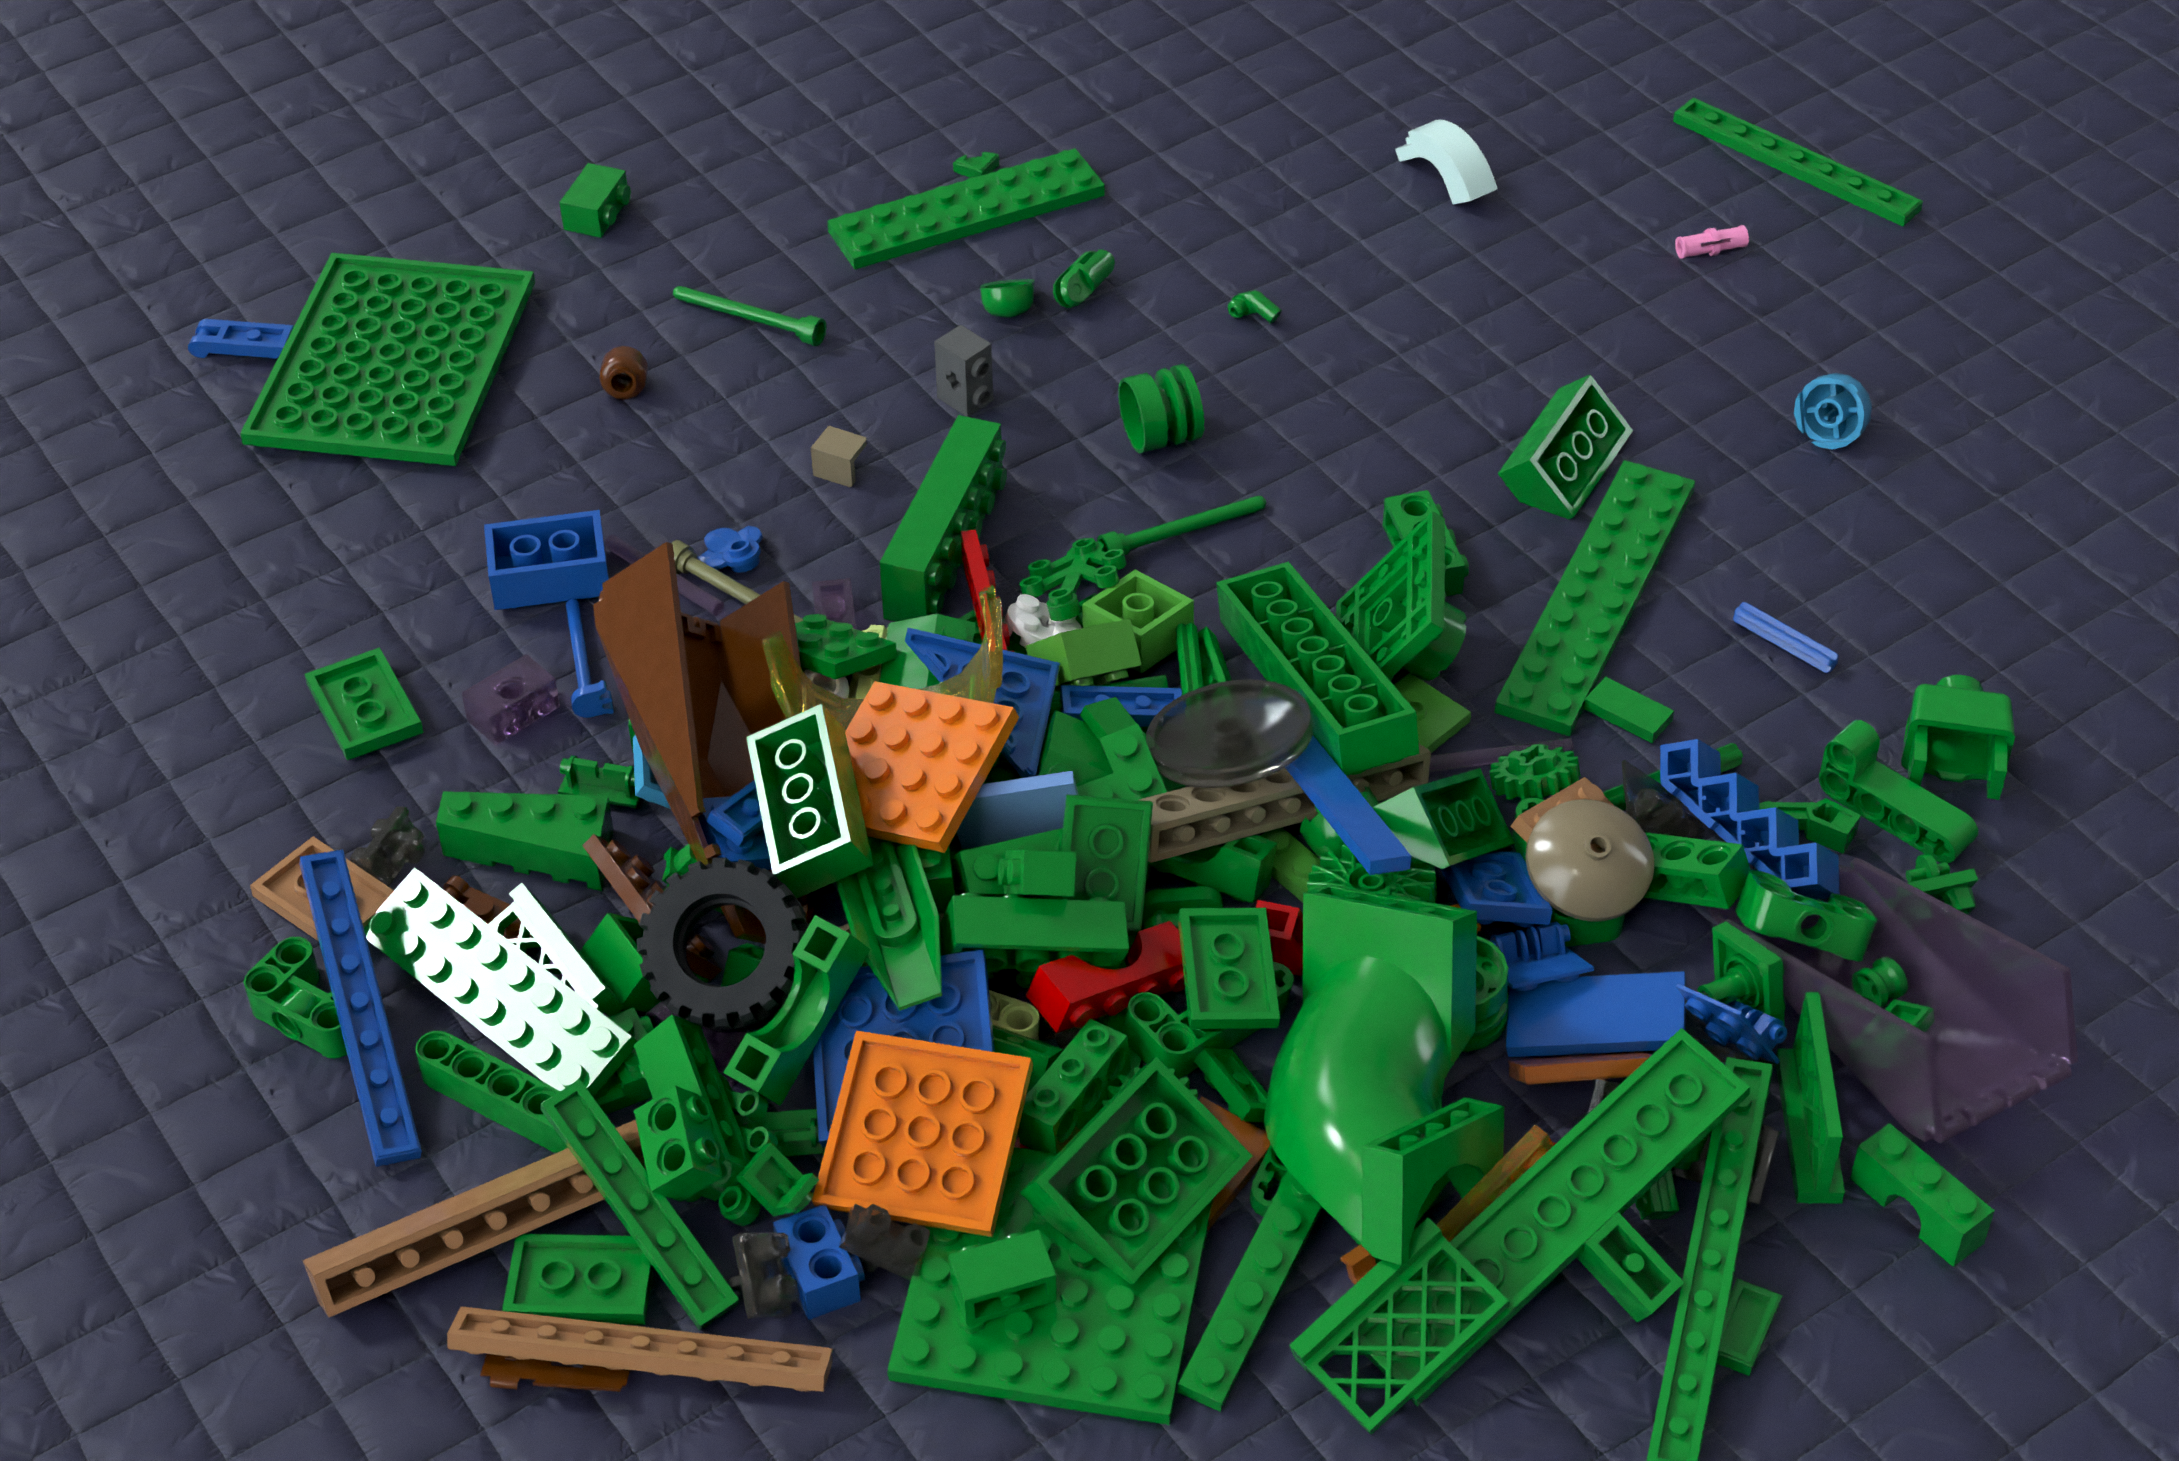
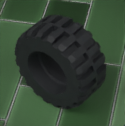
(678, 911)

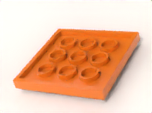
(922, 760)
(924, 1132)

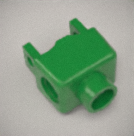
(1959, 733)

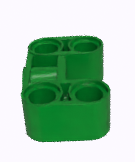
(1776, 911)
(286, 997)

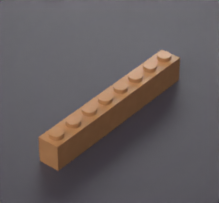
(455, 1229)

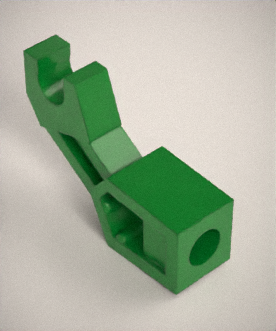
(1822, 821)

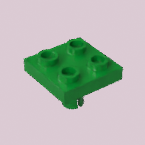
(1745, 972)

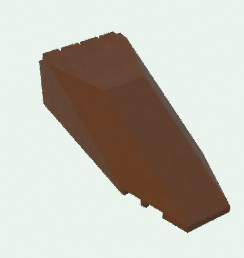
(694, 692)

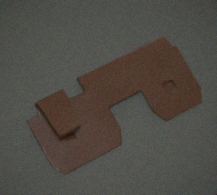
(507, 1374)

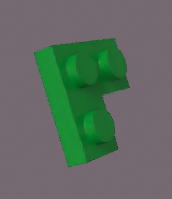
(1132, 768)

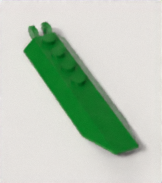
(898, 920)

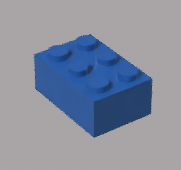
(546, 559)

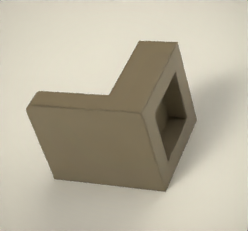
(835, 455)

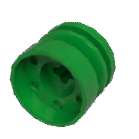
(1161, 408)
(1491, 995)

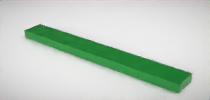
(1798, 162)

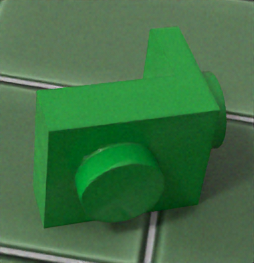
(777, 1182)

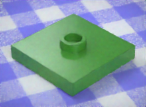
(1436, 714)

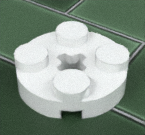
(1032, 620)

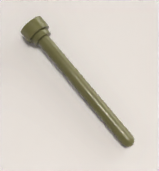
(687, 562)

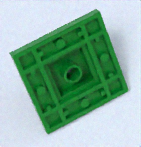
(1402, 609)

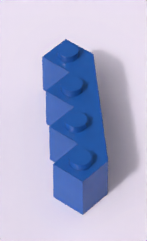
(1731, 809)

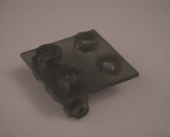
(1655, 807)

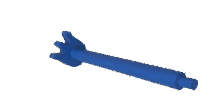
(589, 698)

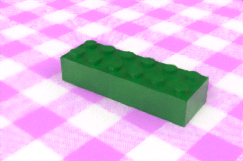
(951, 499)

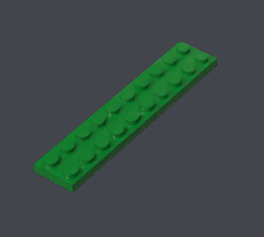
(1595, 598)
(1569, 1196)

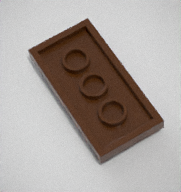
(635, 886)

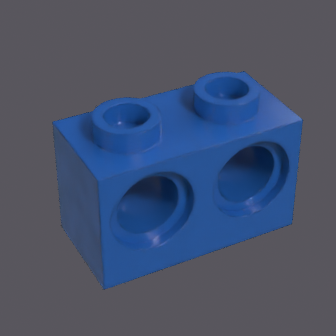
(815, 1261)

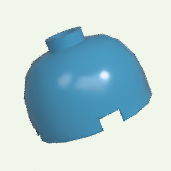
(1833, 410)

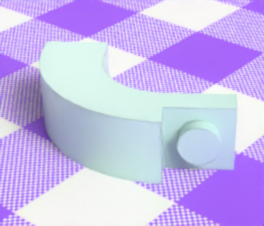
(1455, 157)

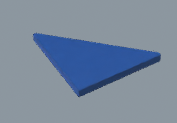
(1025, 685)

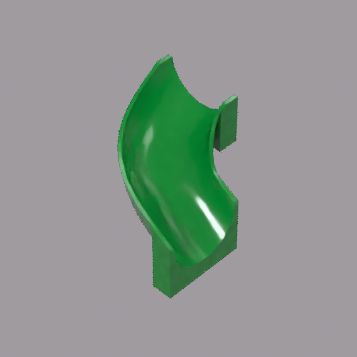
(1368, 1062)

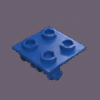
(1540, 956)
(1736, 1023)

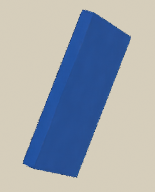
(1596, 1015)

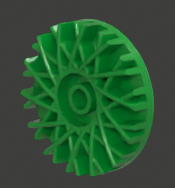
(1347, 871)

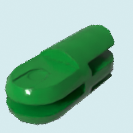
(1083, 278)

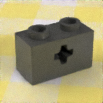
(964, 370)

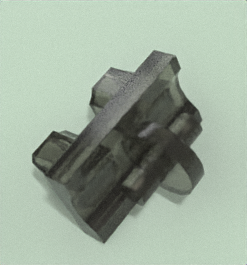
(393, 845)
(884, 1242)
(762, 1276)

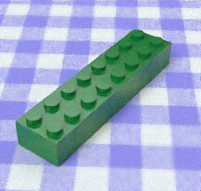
(1305, 647)

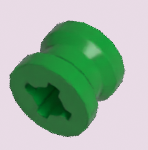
(1880, 982)

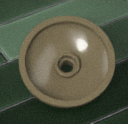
(1576, 877)

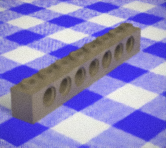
(1212, 816)

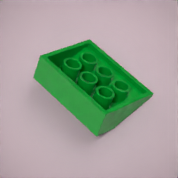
(1137, 1172)

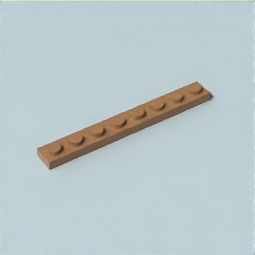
(640, 1349)

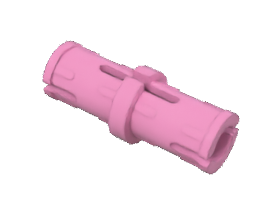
(1730, 237)

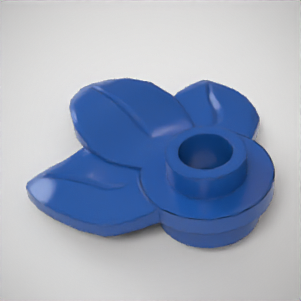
(732, 548)

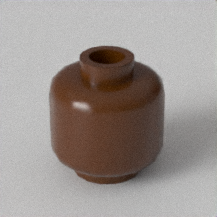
(623, 372)

